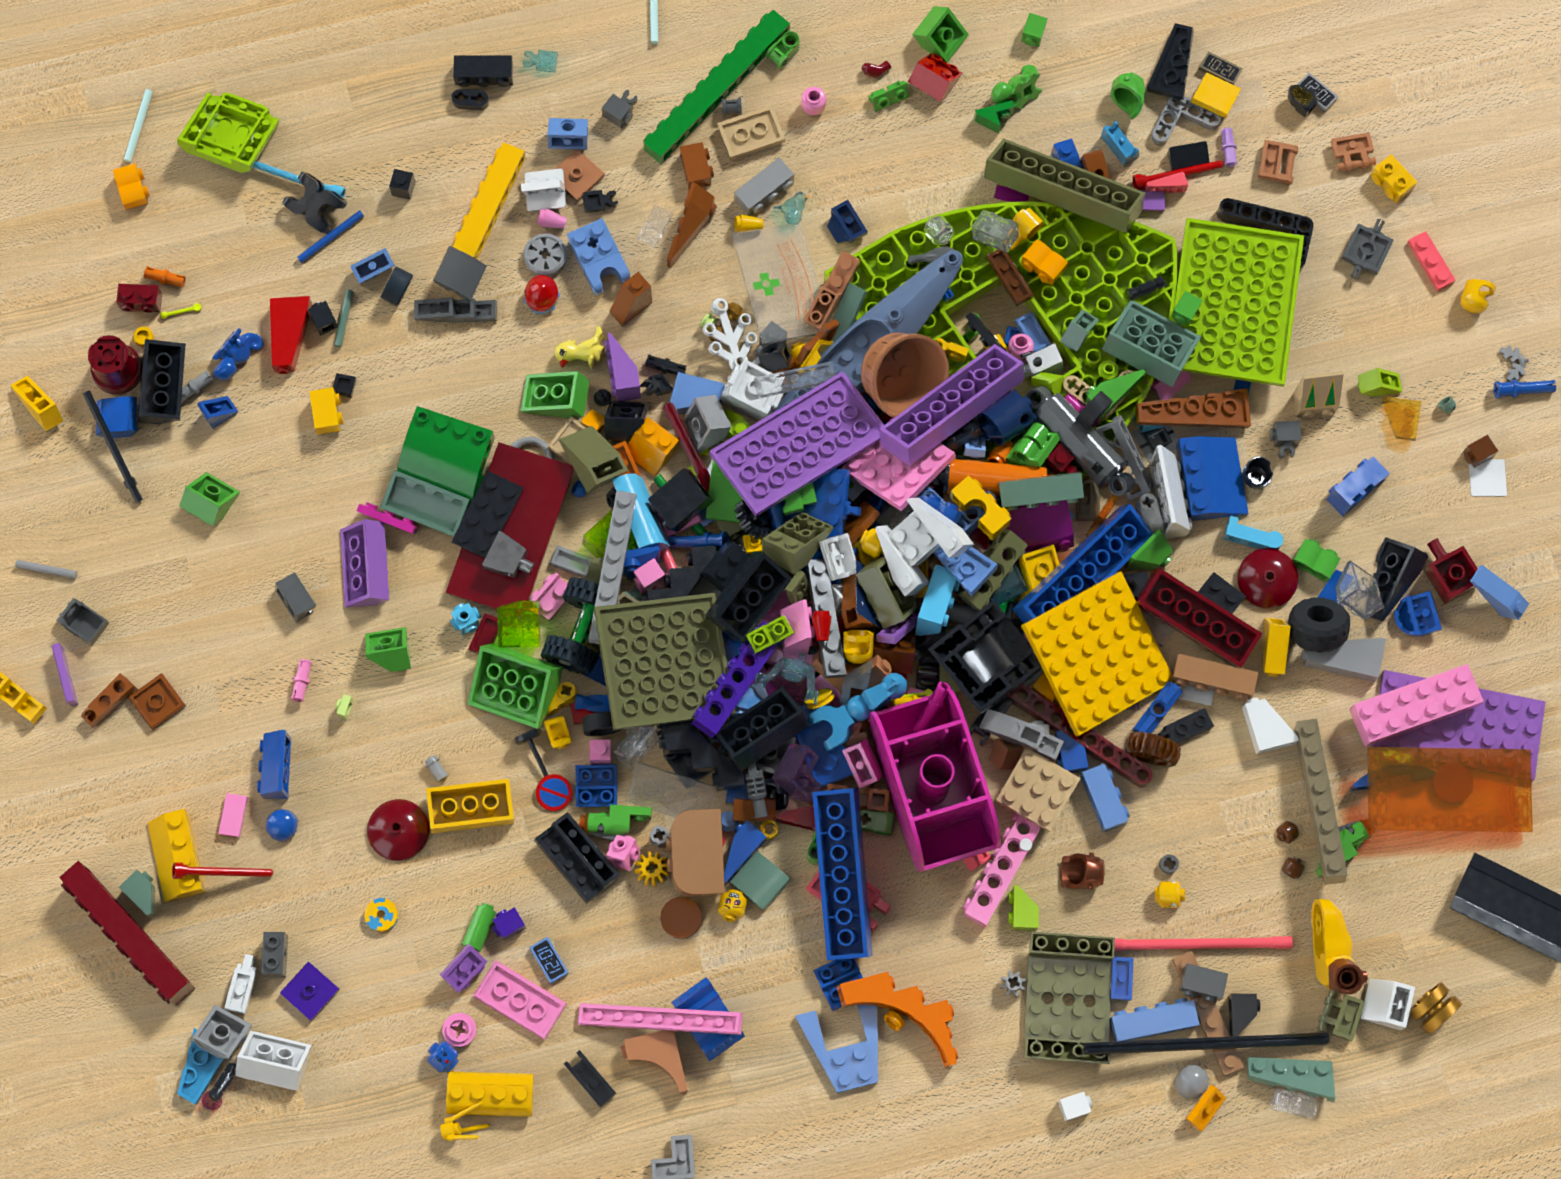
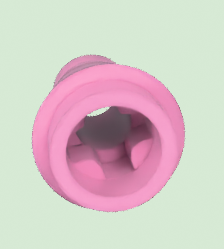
(551, 219)

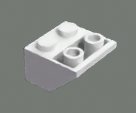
(1387, 1003)

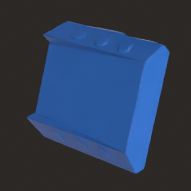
(119, 416)

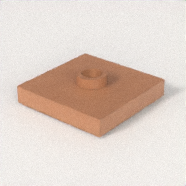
(579, 174)

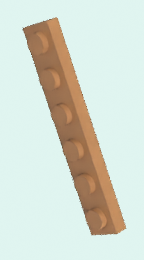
(1211, 1021)

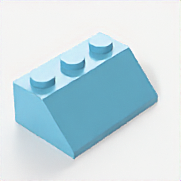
(936, 602)

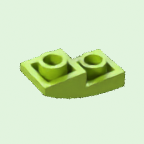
(770, 634)

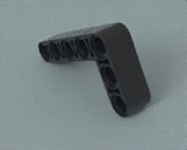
(1274, 216)

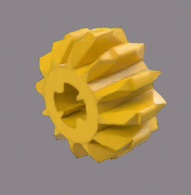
(645, 865)

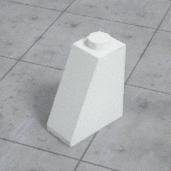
(1267, 727)

